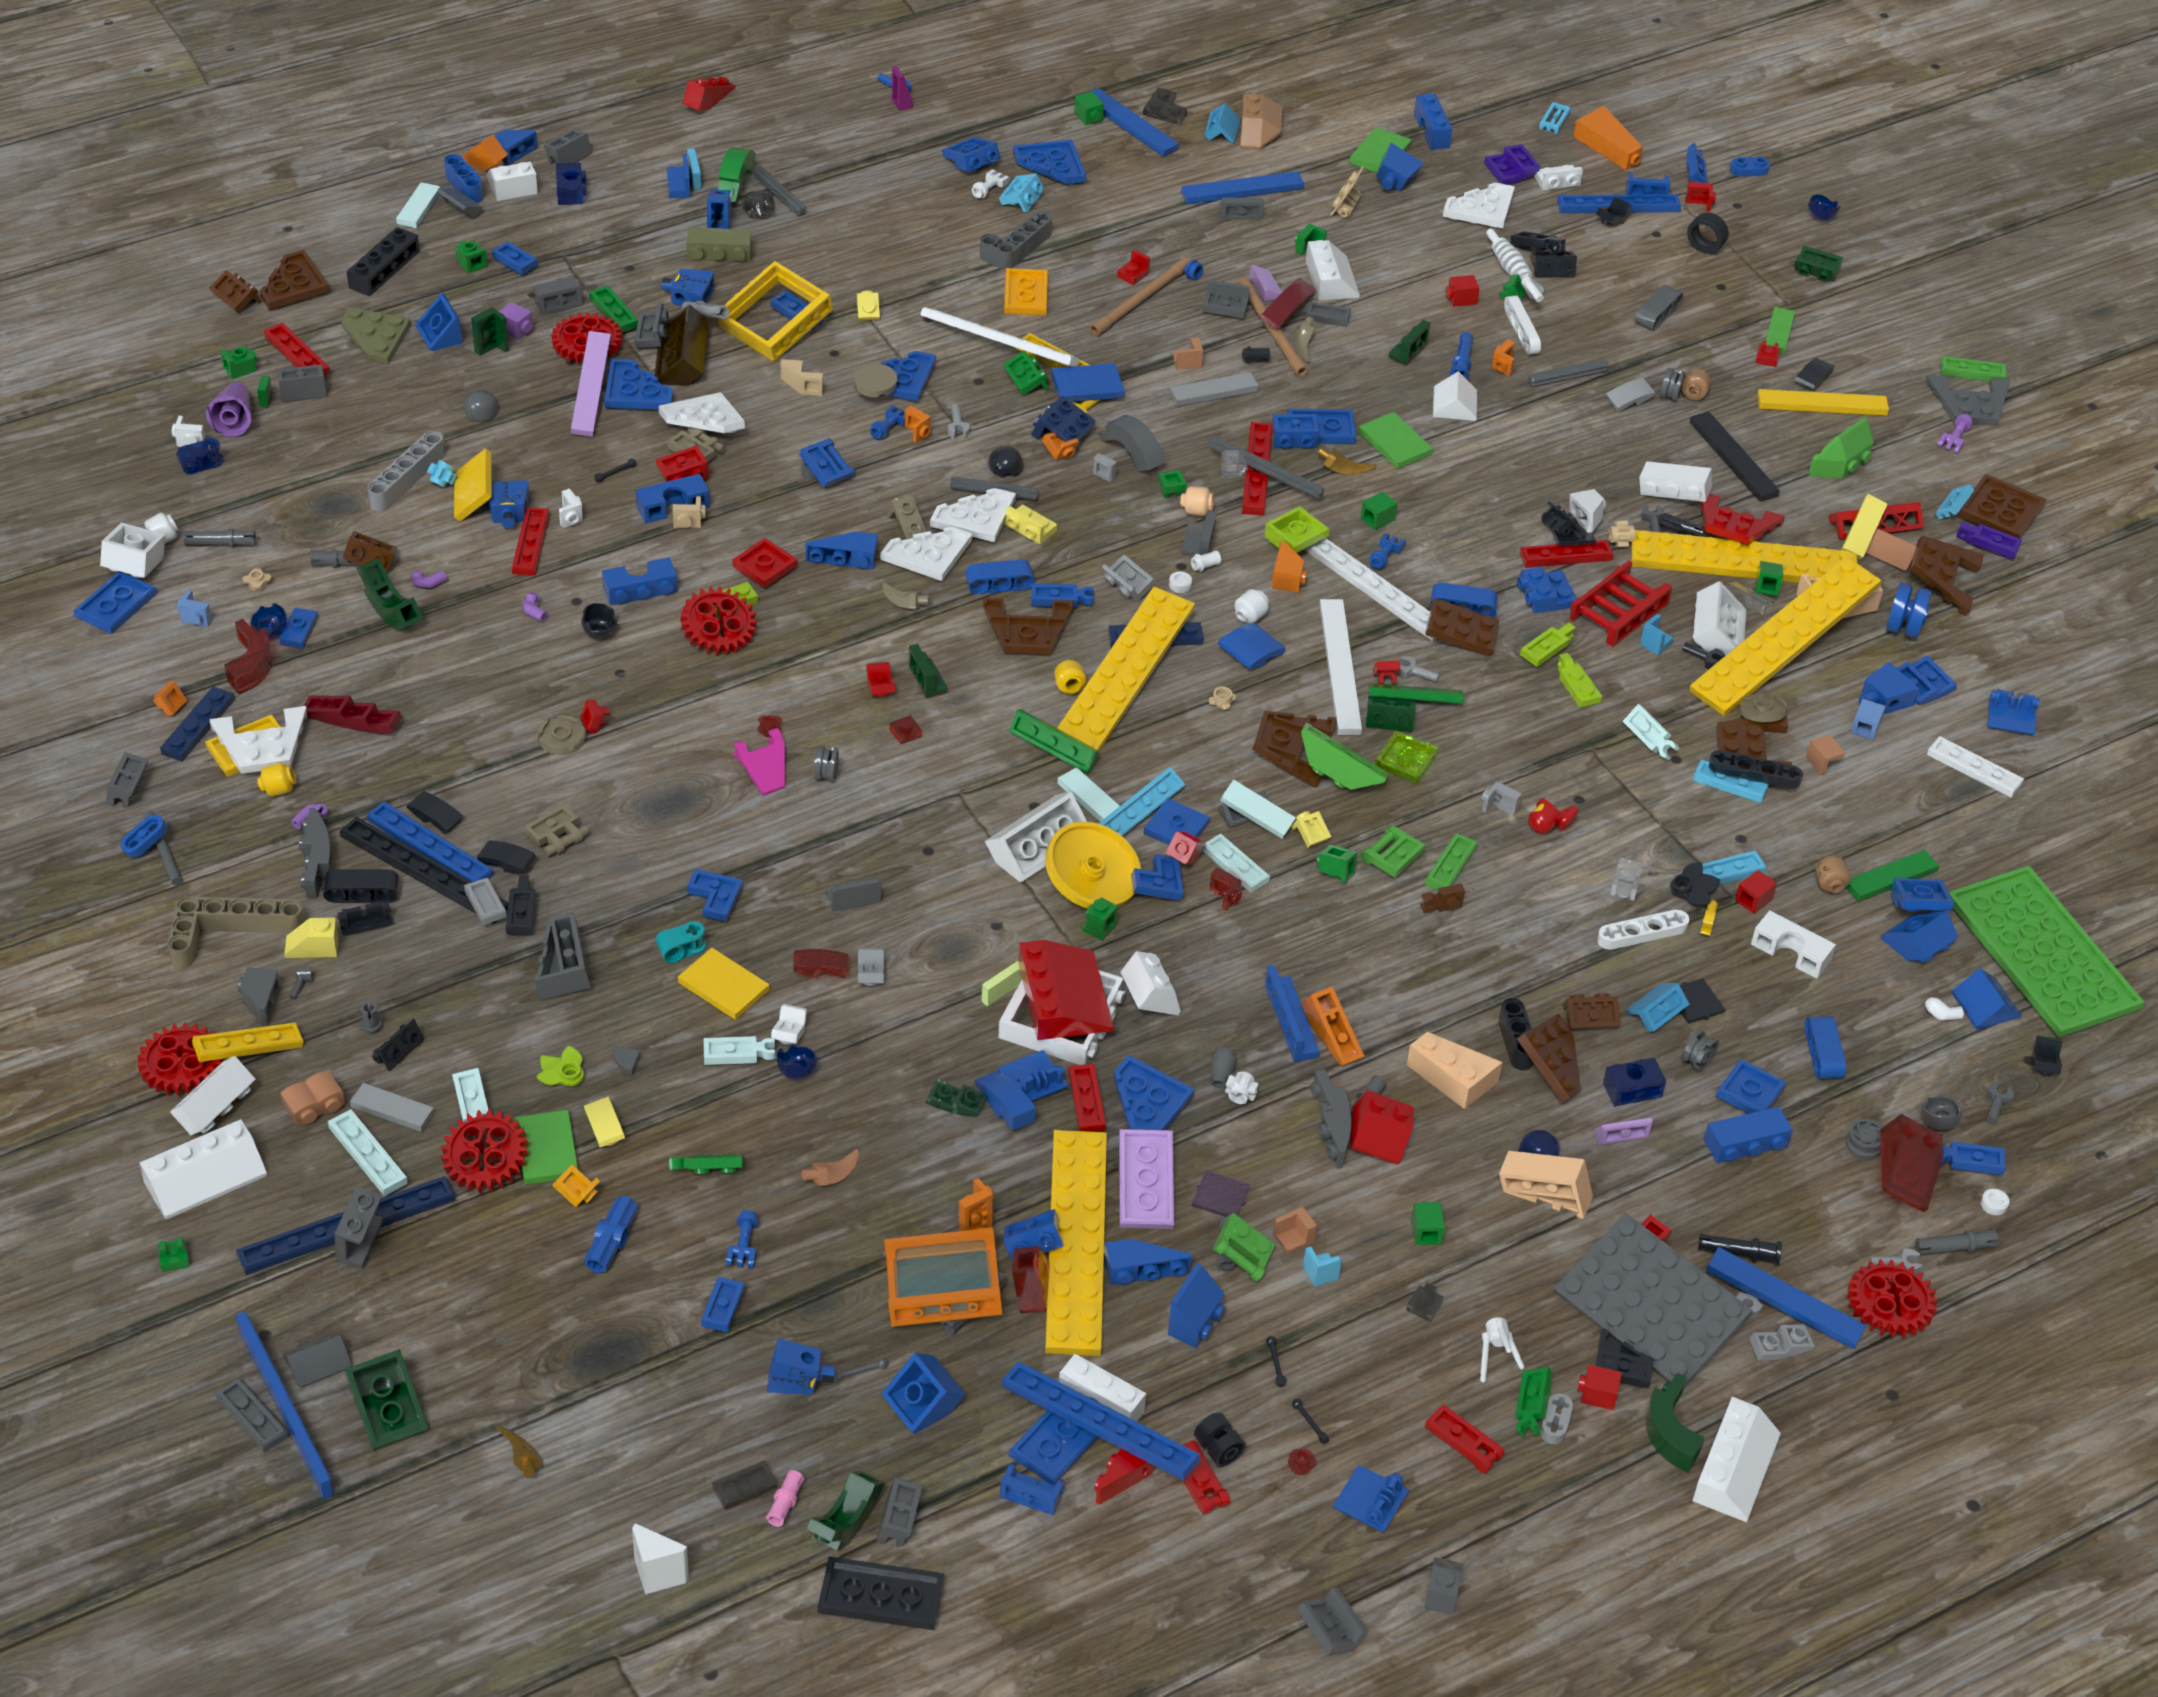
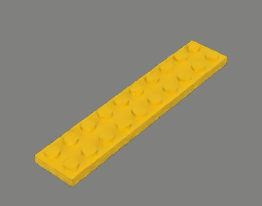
(1729, 556)
(1785, 636)
(1126, 667)
(1077, 1266)

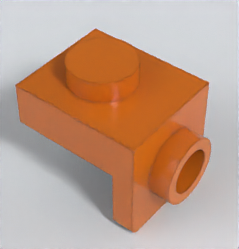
(1503, 358)
(917, 422)
(1059, 448)

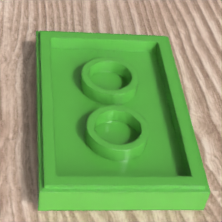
(1374, 147)
(1395, 440)
(549, 1146)

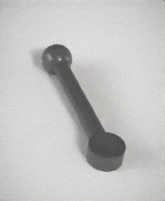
(881, 1363)

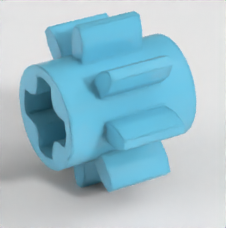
(441, 473)

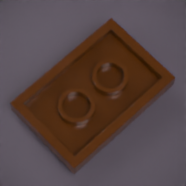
(1462, 627)

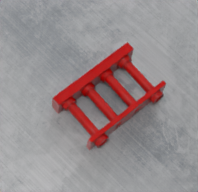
(1628, 619)

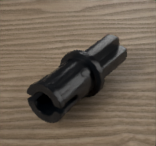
(1680, 525)

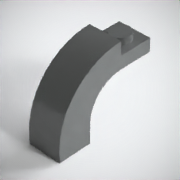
(1137, 439)

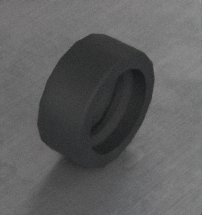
(1699, 242)

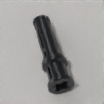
(1753, 1249)

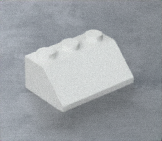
(1330, 271)
(1718, 619)

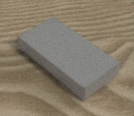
(485, 901)

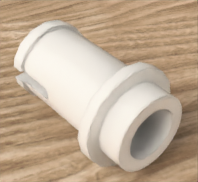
(1207, 560)

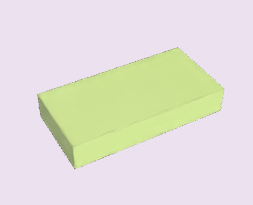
(1001, 984)

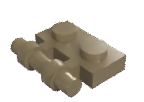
(696, 437)
(551, 825)

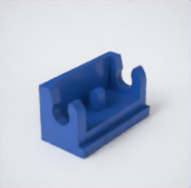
(1647, 186)
(1031, 1491)

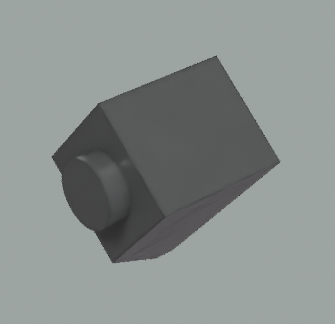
(260, 992)
(1443, 1586)

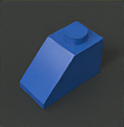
(517, 143)

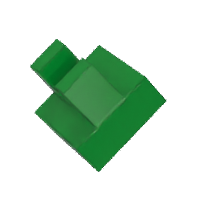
(1513, 288)
(1172, 483)
(173, 1254)

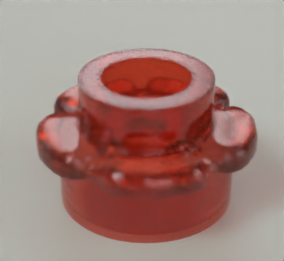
(1301, 1467)

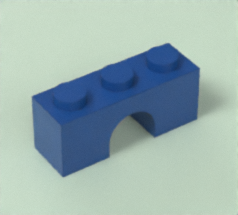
(1430, 113)
(654, 499)
(623, 587)

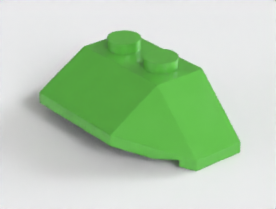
(1844, 452)
(1339, 762)

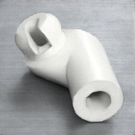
(1942, 1011)

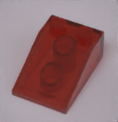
(1910, 1161)

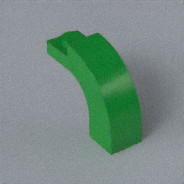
(733, 167)

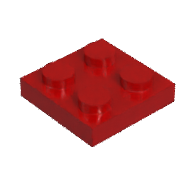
(764, 562)

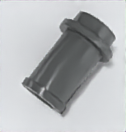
(370, 1021)

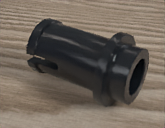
(1255, 354)

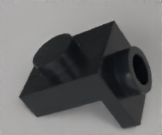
(1615, 213)
(2047, 1055)

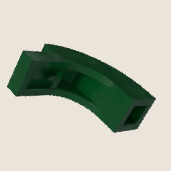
(385, 599)
(1668, 1436)
(849, 1511)

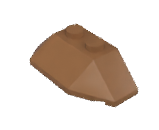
(1259, 121)

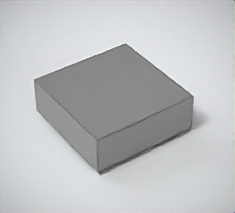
(1104, 467)

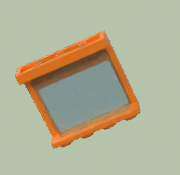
(942, 1277)

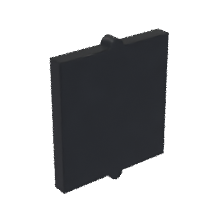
(1575, 538)
(1701, 1001)

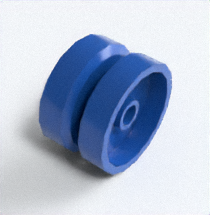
(1909, 610)

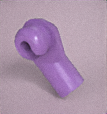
(420, 580)
(531, 607)
(297, 821)

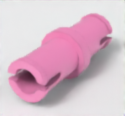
(785, 1498)

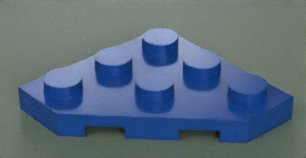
(1053, 159)
(911, 374)
(634, 388)
(1149, 1096)

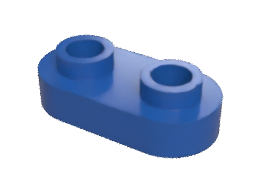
(1749, 166)
(144, 835)

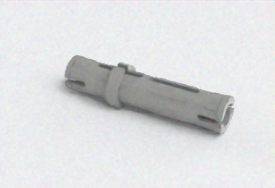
(708, 310)

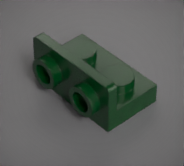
(1411, 343)
(925, 672)
(1390, 713)

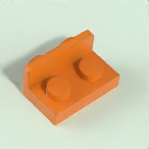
(976, 1208)

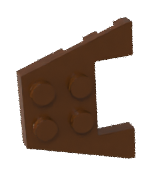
(1937, 566)
(1027, 633)
(1748, 737)
(1281, 742)

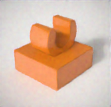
(170, 698)

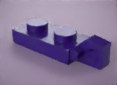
(1990, 539)

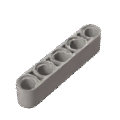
(405, 470)

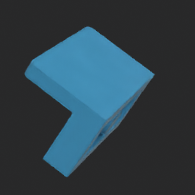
(1222, 121)
(1659, 1005)

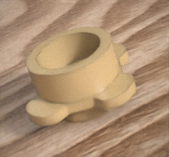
(257, 580)
(1222, 698)

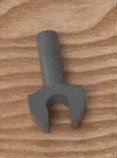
(1653, 518)
(1997, 1101)

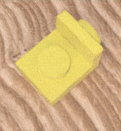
(1311, 828)

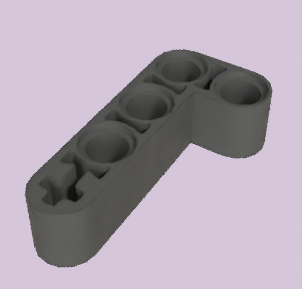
(1019, 244)

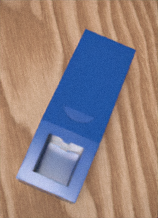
(847, 549)
(1139, 1261)

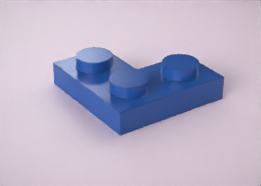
(1162, 882)
(719, 889)

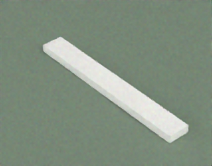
(1000, 336)
(1371, 584)
(1340, 667)

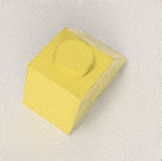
(313, 939)

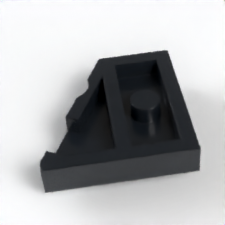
(1634, 1365)

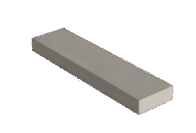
(1213, 389)

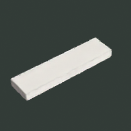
(1975, 766)

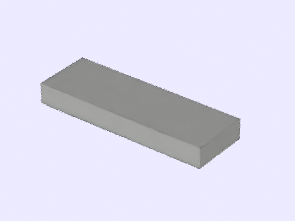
(392, 1107)

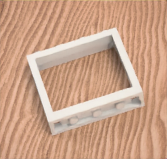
(1058, 1047)

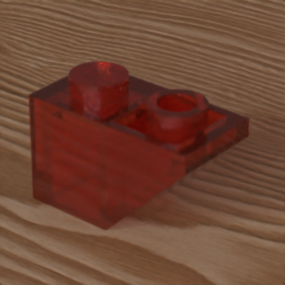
(1031, 1279)

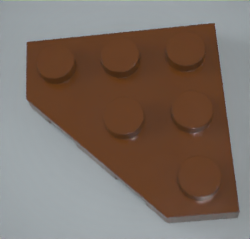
(293, 281)
(1554, 1054)

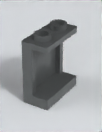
(358, 1228)

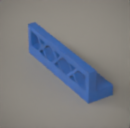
(1290, 1016)

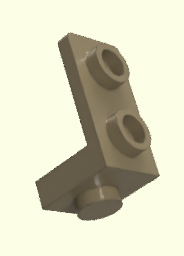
(907, 516)

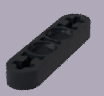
(1755, 769)

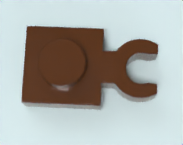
(1446, 899)

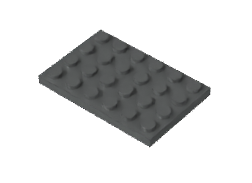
(1653, 1300)

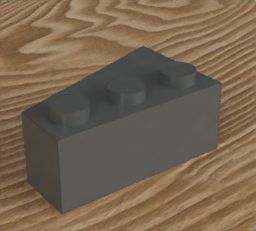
(563, 959)

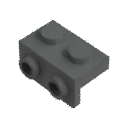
(1226, 299)
(651, 328)
(1333, 1622)

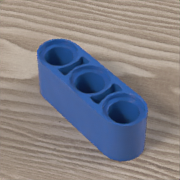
(463, 177)
(999, 576)
(1472, 598)
(1825, 1047)

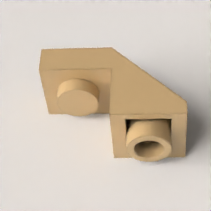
(803, 382)

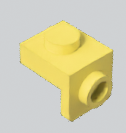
(867, 306)

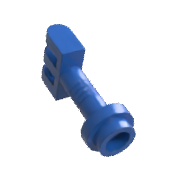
(893, 415)
(1379, 559)
(747, 1221)

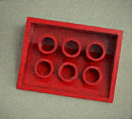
(1063, 990)

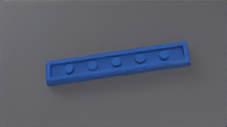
(1136, 125)
(1242, 187)
(1640, 203)
(427, 842)
(1786, 1298)

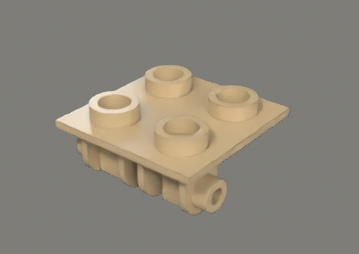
(1349, 196)

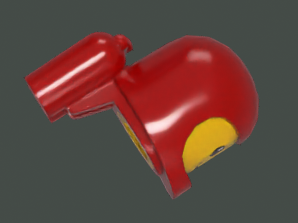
(1547, 816)

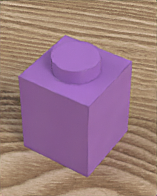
(518, 320)

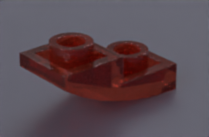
(813, 961)

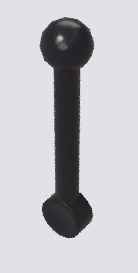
(600, 477)
(1280, 1379)
(1298, 1404)

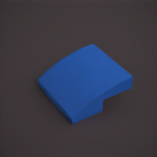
(1251, 645)
(1929, 678)

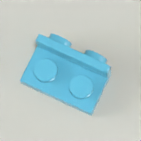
(1023, 191)

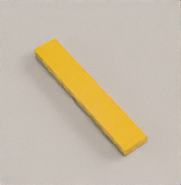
(1822, 402)

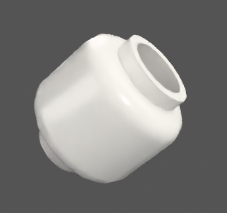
(162, 524)
(1251, 606)

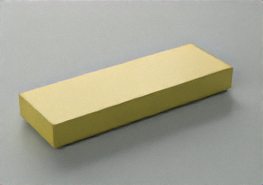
(1864, 526)

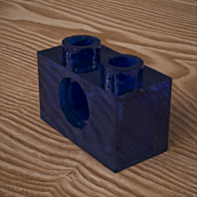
(570, 183)
(1634, 1082)

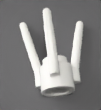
(1499, 1336)

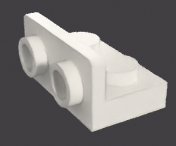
(1559, 177)

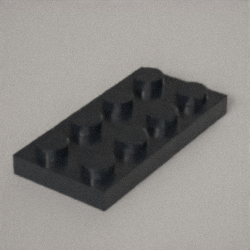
(881, 1593)

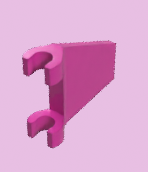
(765, 764)

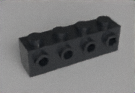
(383, 261)

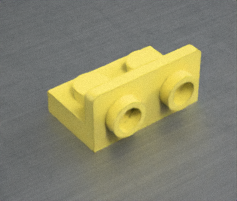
(1029, 523)

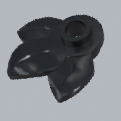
(1698, 885)

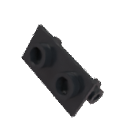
(1559, 520)
(357, 920)
(399, 1045)

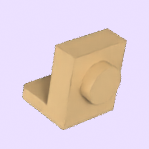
(689, 515)

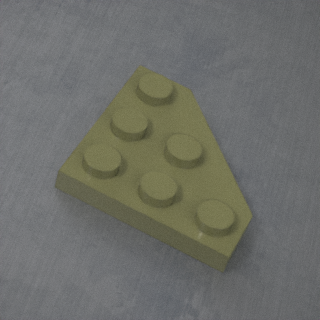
(375, 332)

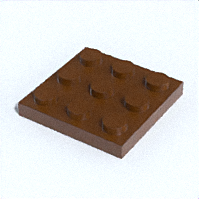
(2002, 506)

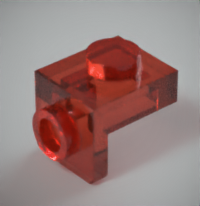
(1226, 886)

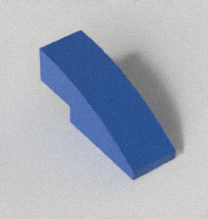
(1007, 1099)

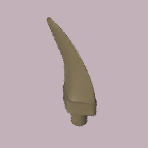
(1301, 338)
(906, 599)

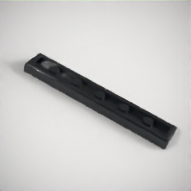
(1734, 456)

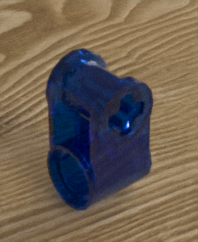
(198, 456)

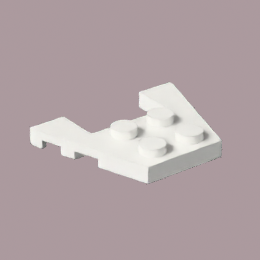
(261, 748)

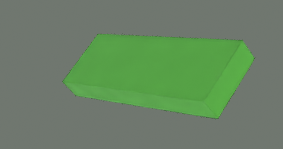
(1780, 328)
(1972, 369)
(1451, 862)

